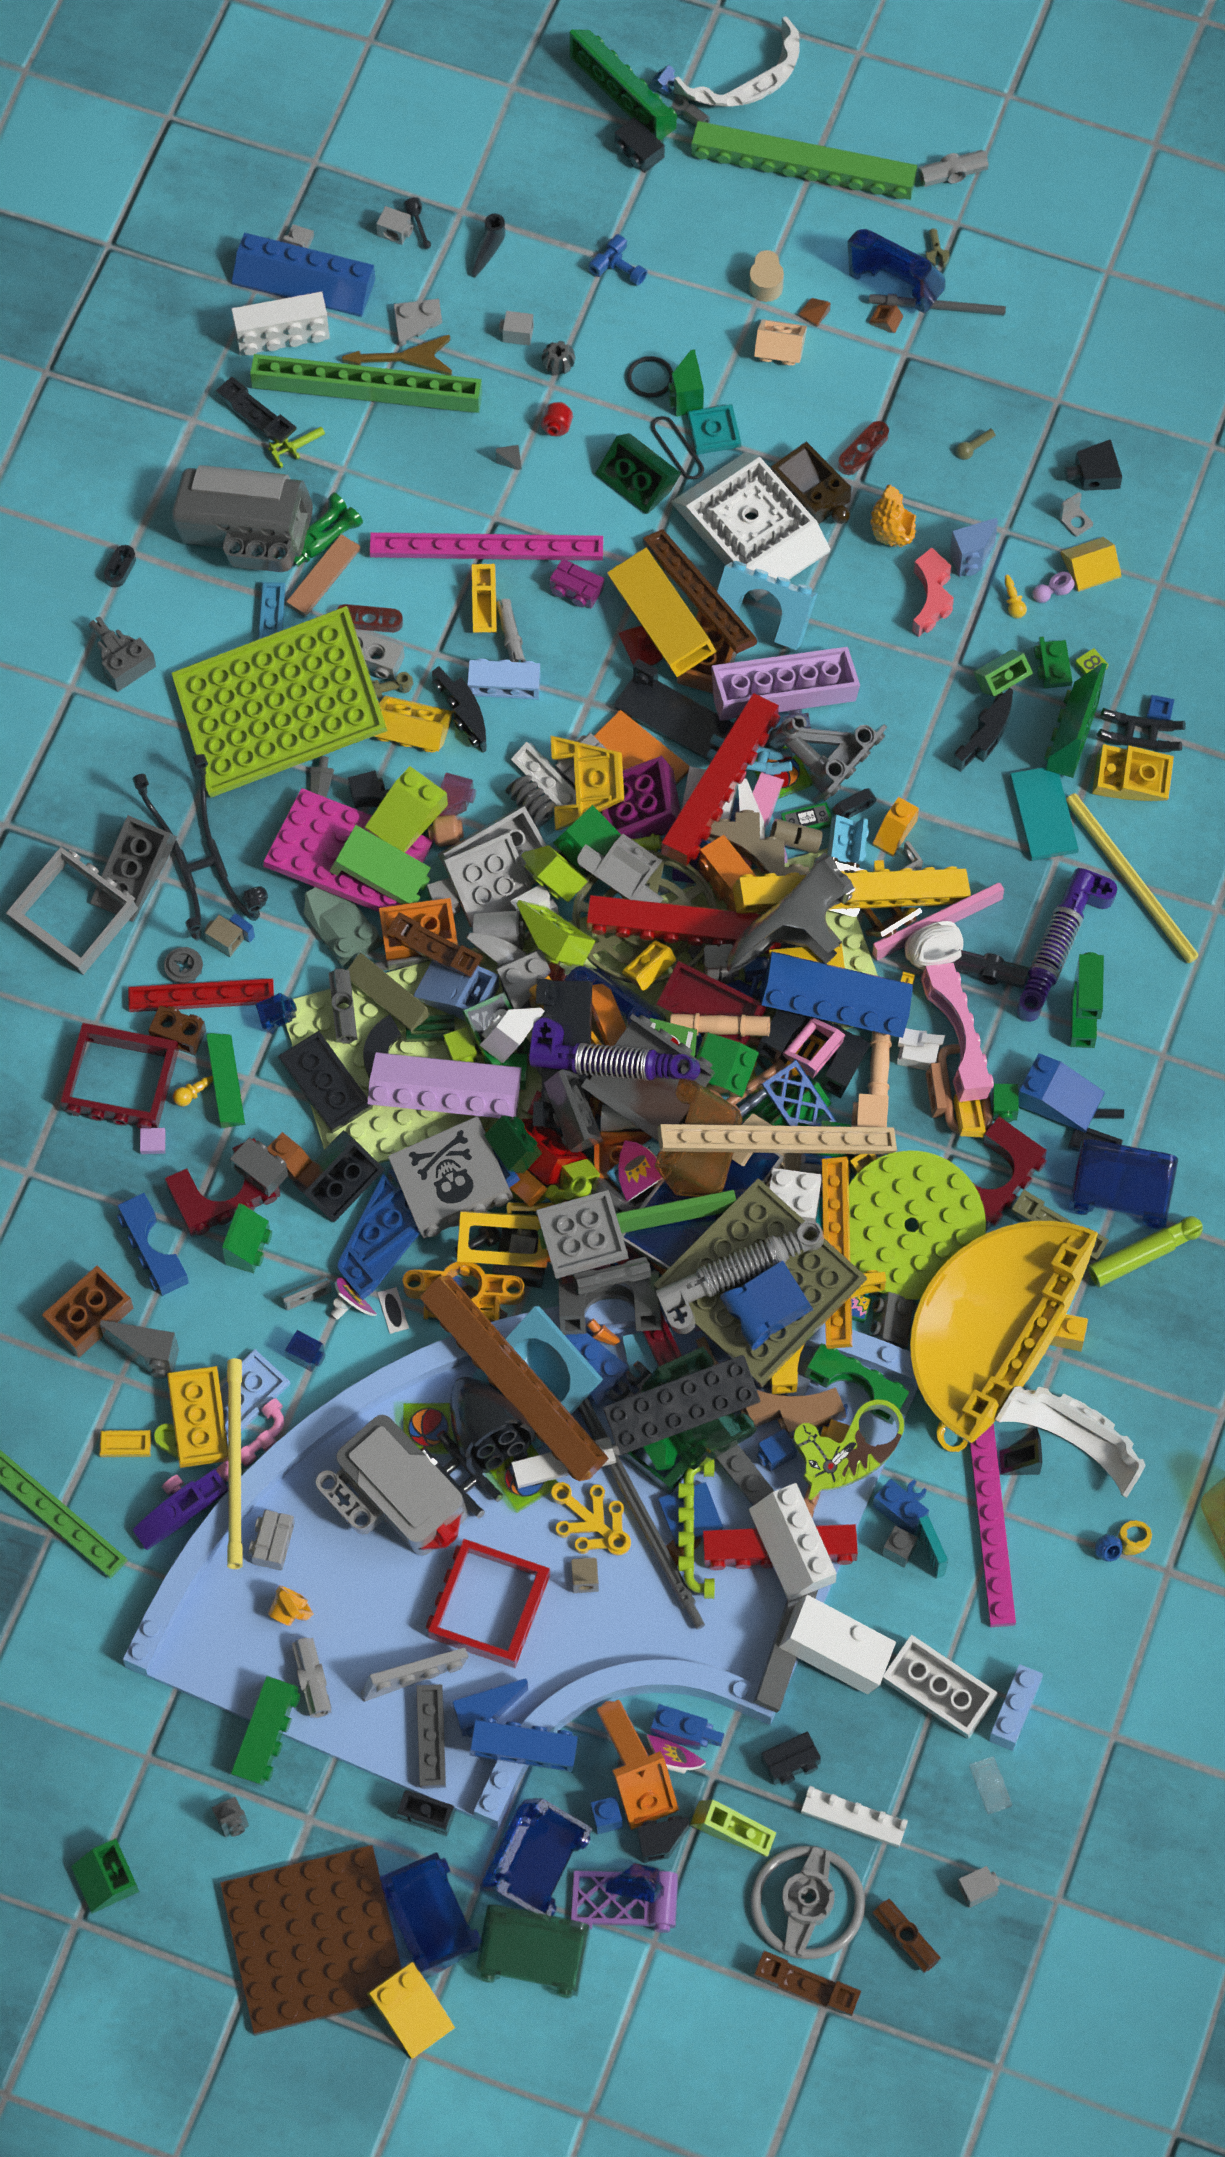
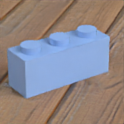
(504, 679)
(1016, 1707)

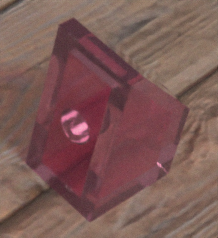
(459, 794)

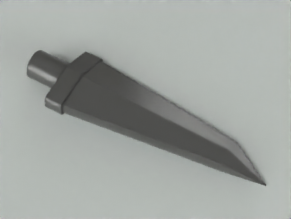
(321, 777)
(392, 964)

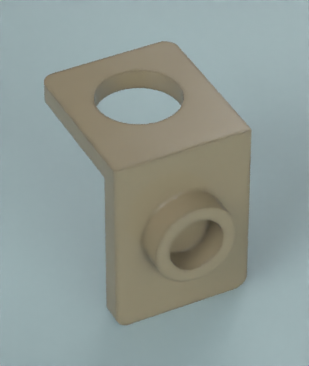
(585, 1575)

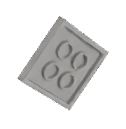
(487, 876)
(582, 1234)

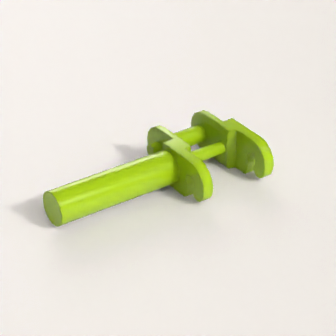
(294, 445)

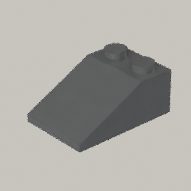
(147, 1347)

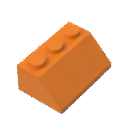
(432, 915)

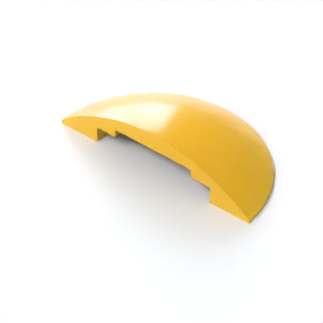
(994, 1318)

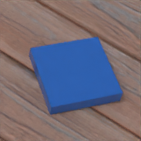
(705, 1512)

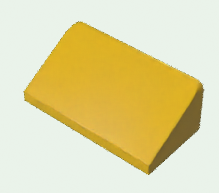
(649, 965)

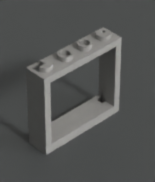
(43, 880)

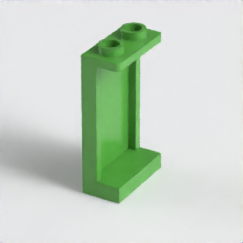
(382, 866)

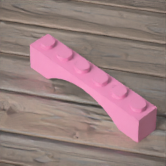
(944, 990)

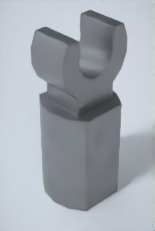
(690, 112)

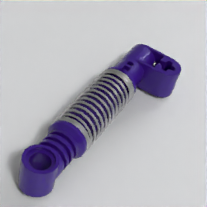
(1067, 919)
(610, 1061)

